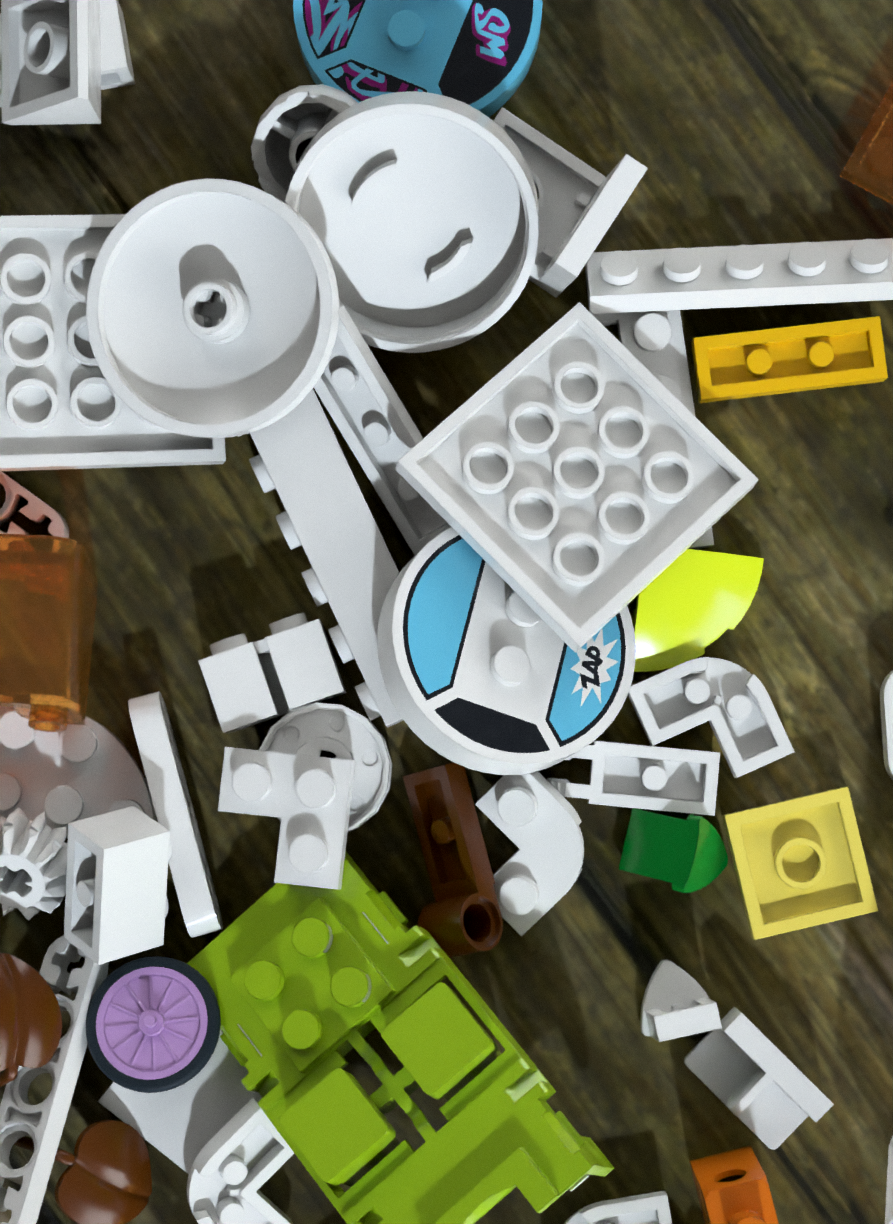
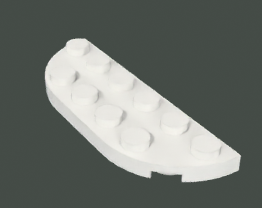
(67, 772)

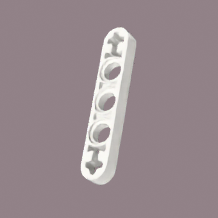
(47, 1119)

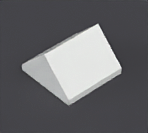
(50, 62)

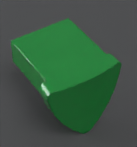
(673, 850)

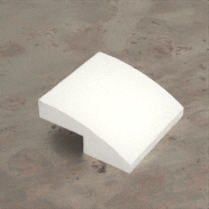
(190, 1115)

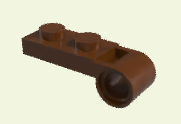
(466, 906)

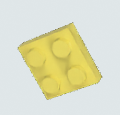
(800, 863)

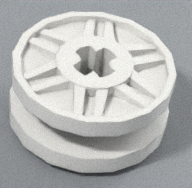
(348, 735)

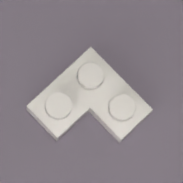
(308, 796)

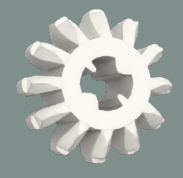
(31, 864)

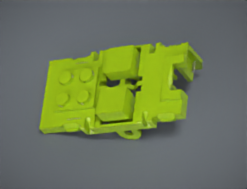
(306, 985)

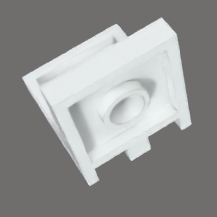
(572, 200)

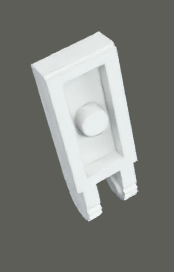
(647, 778)

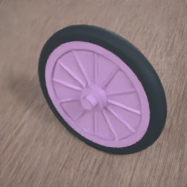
(153, 1024)

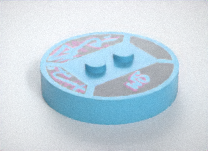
(432, 46)

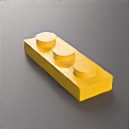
(789, 359)

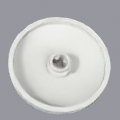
(212, 308)

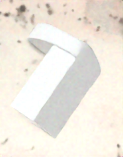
(676, 1005)

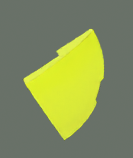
(692, 606)

